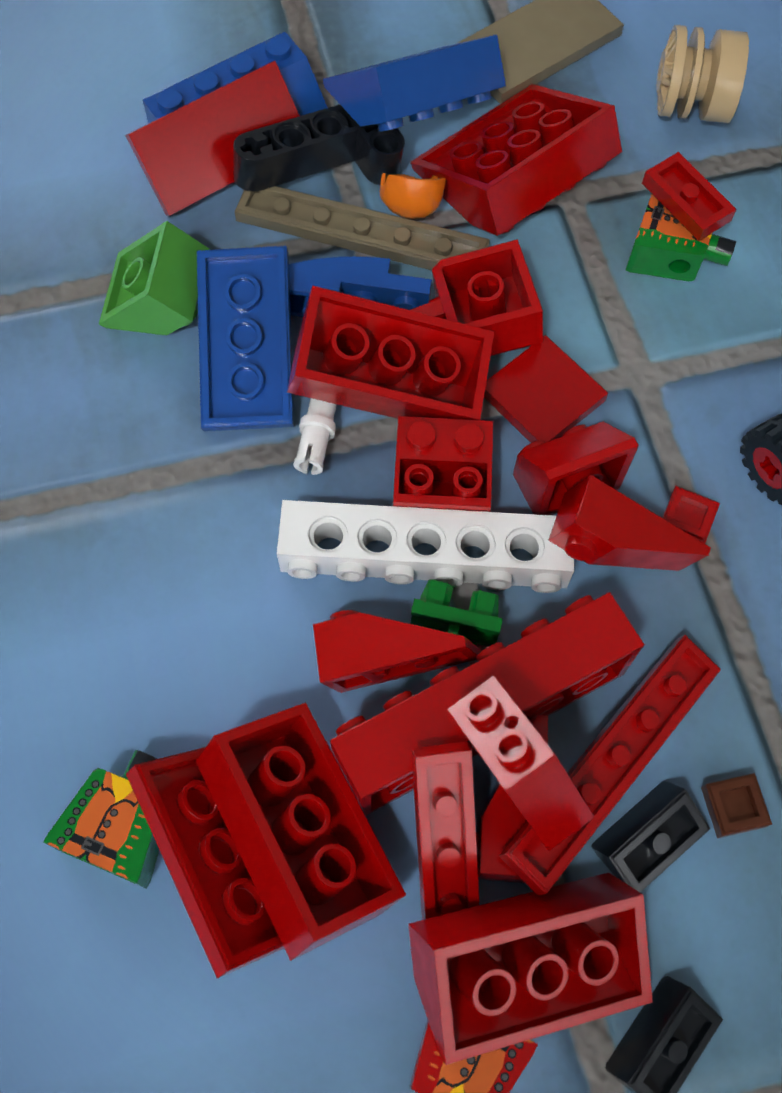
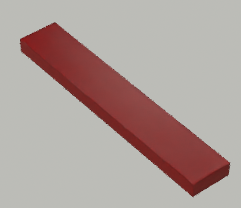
(618, 757)

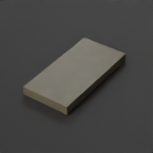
(547, 39)

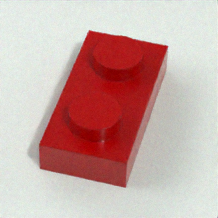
(688, 196)

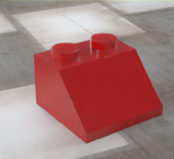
(554, 467)

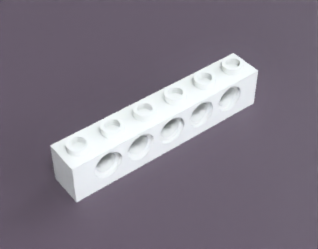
(403, 528)

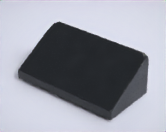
(651, 835)
(664, 1040)

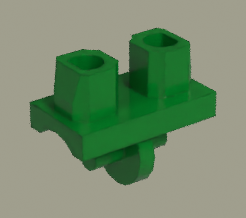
(477, 624)

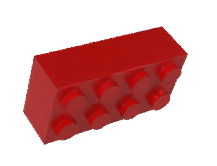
(298, 829)

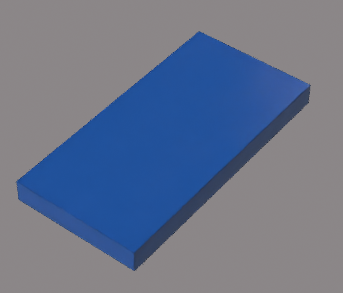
(244, 338)

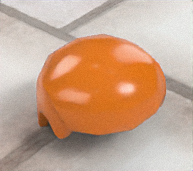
(411, 196)

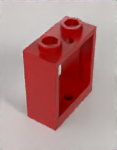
(521, 762)

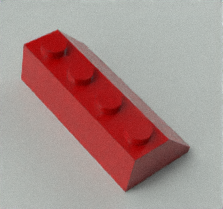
(389, 359)
(531, 965)

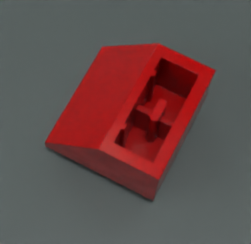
(443, 463)

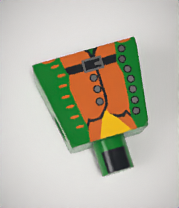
(670, 250)
(108, 827)

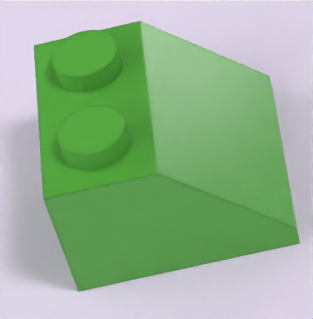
(154, 283)

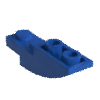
(357, 277)

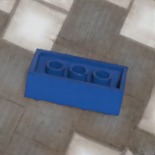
(280, 48)
(419, 83)

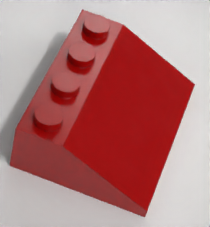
(522, 155)

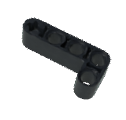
(313, 145)

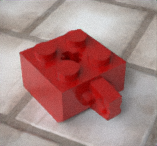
(489, 292)

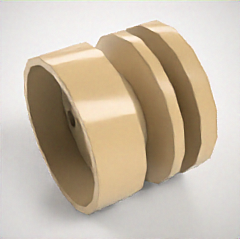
(702, 74)

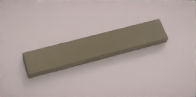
(353, 227)

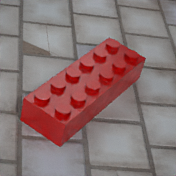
(539, 672)

